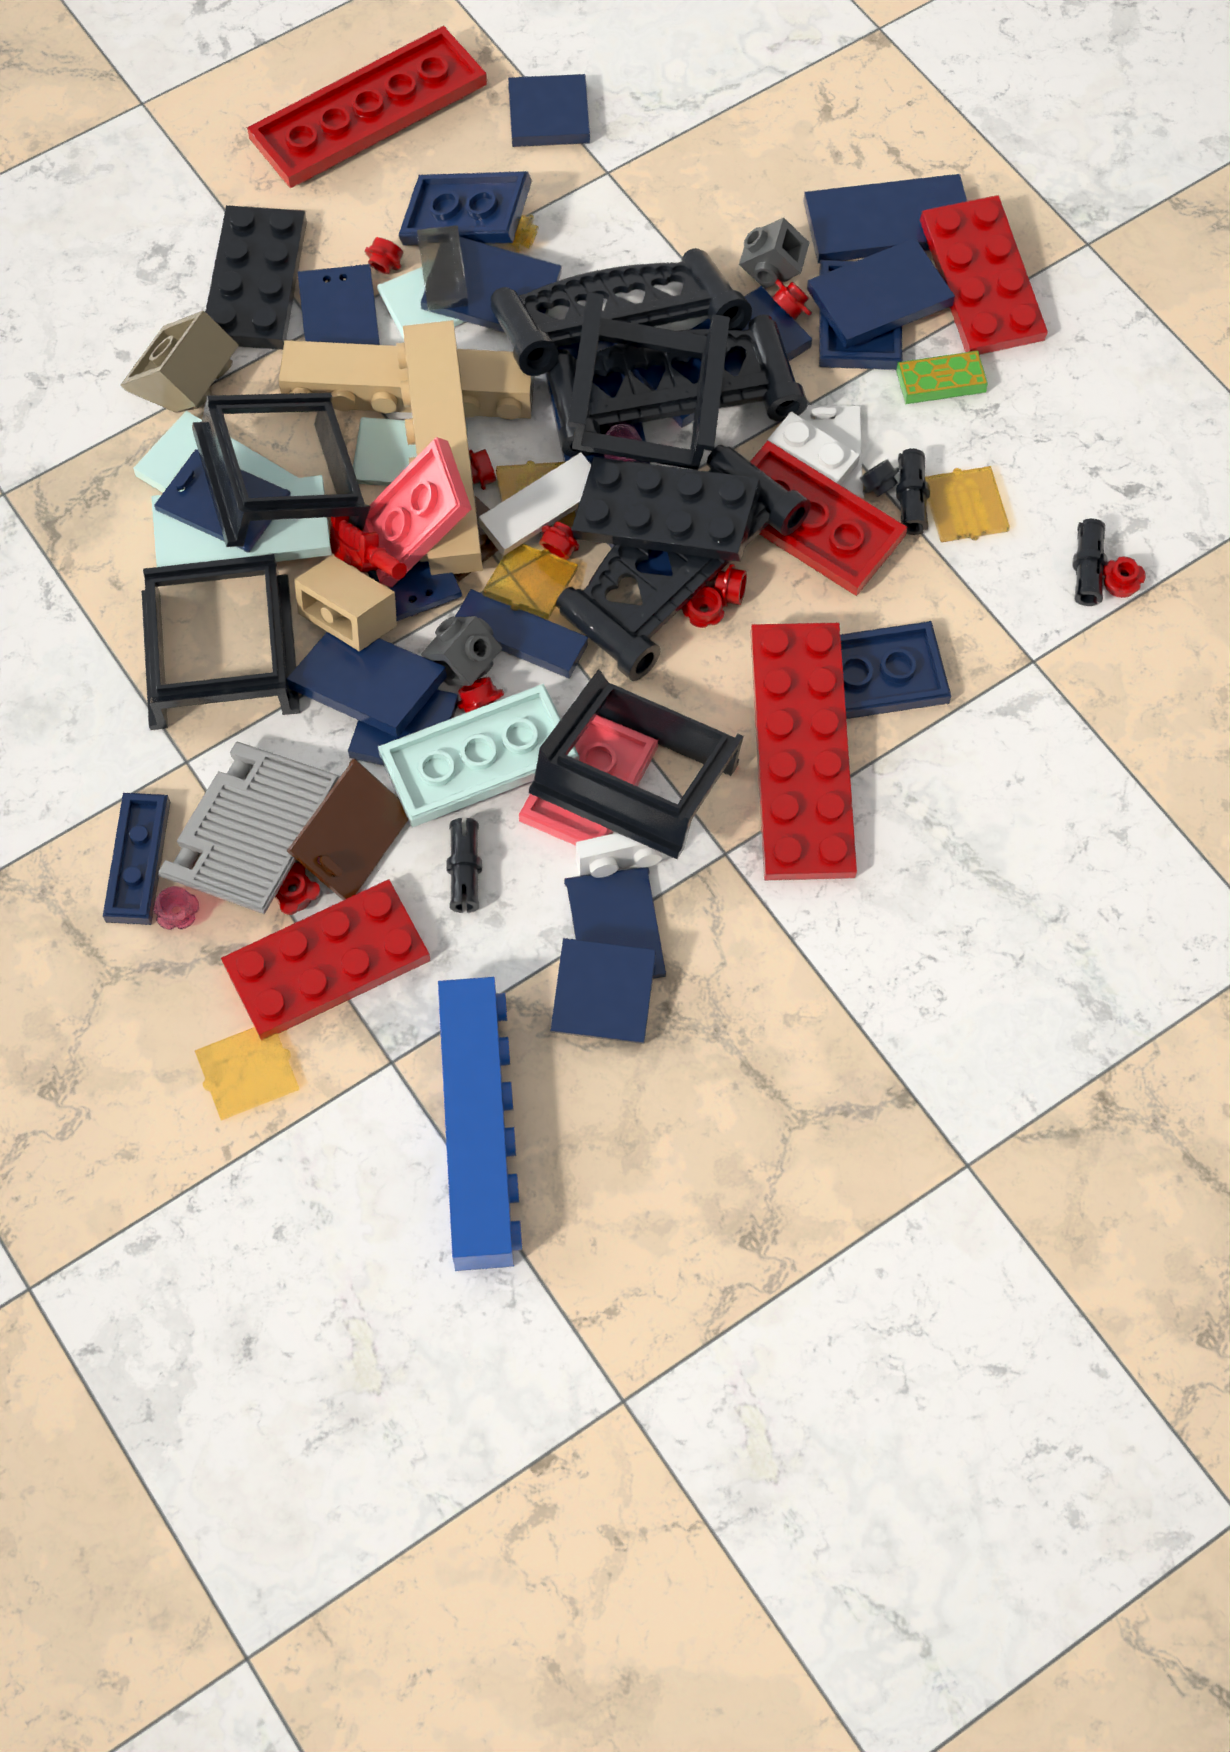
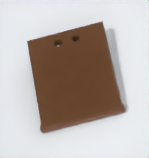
(349, 831)

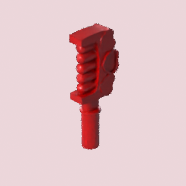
(362, 549)

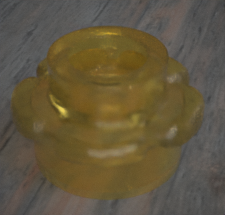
(525, 233)

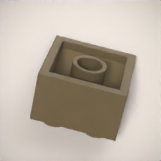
(182, 363)

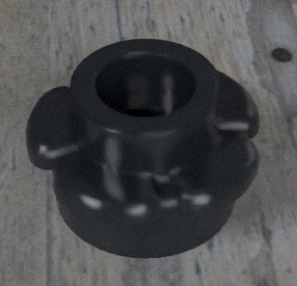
(880, 478)

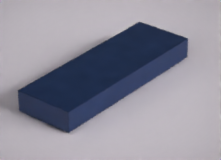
(527, 634)
(136, 858)

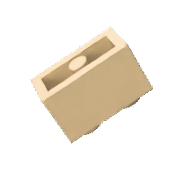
(345, 602)

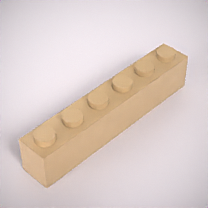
(371, 378)
(439, 412)

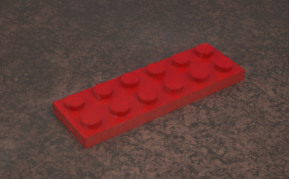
(367, 106)
(802, 752)

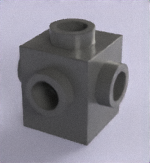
(774, 253)
(464, 649)

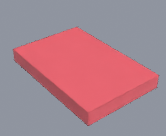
(418, 507)
(609, 749)

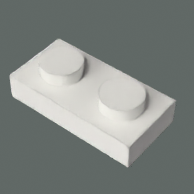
(815, 448)
(612, 852)

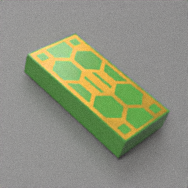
(941, 377)

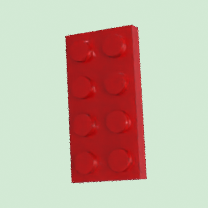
(985, 273)
(841, 533)
(325, 959)

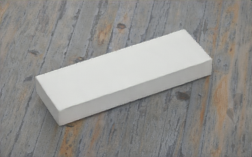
(536, 505)

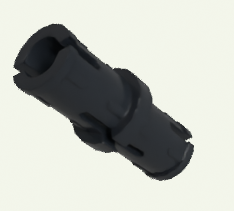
(913, 491)
(1089, 562)
(464, 865)

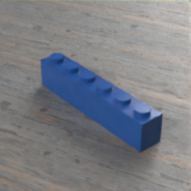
(476, 1124)

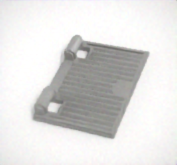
(248, 827)

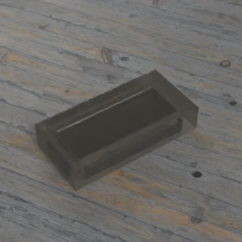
(442, 268)

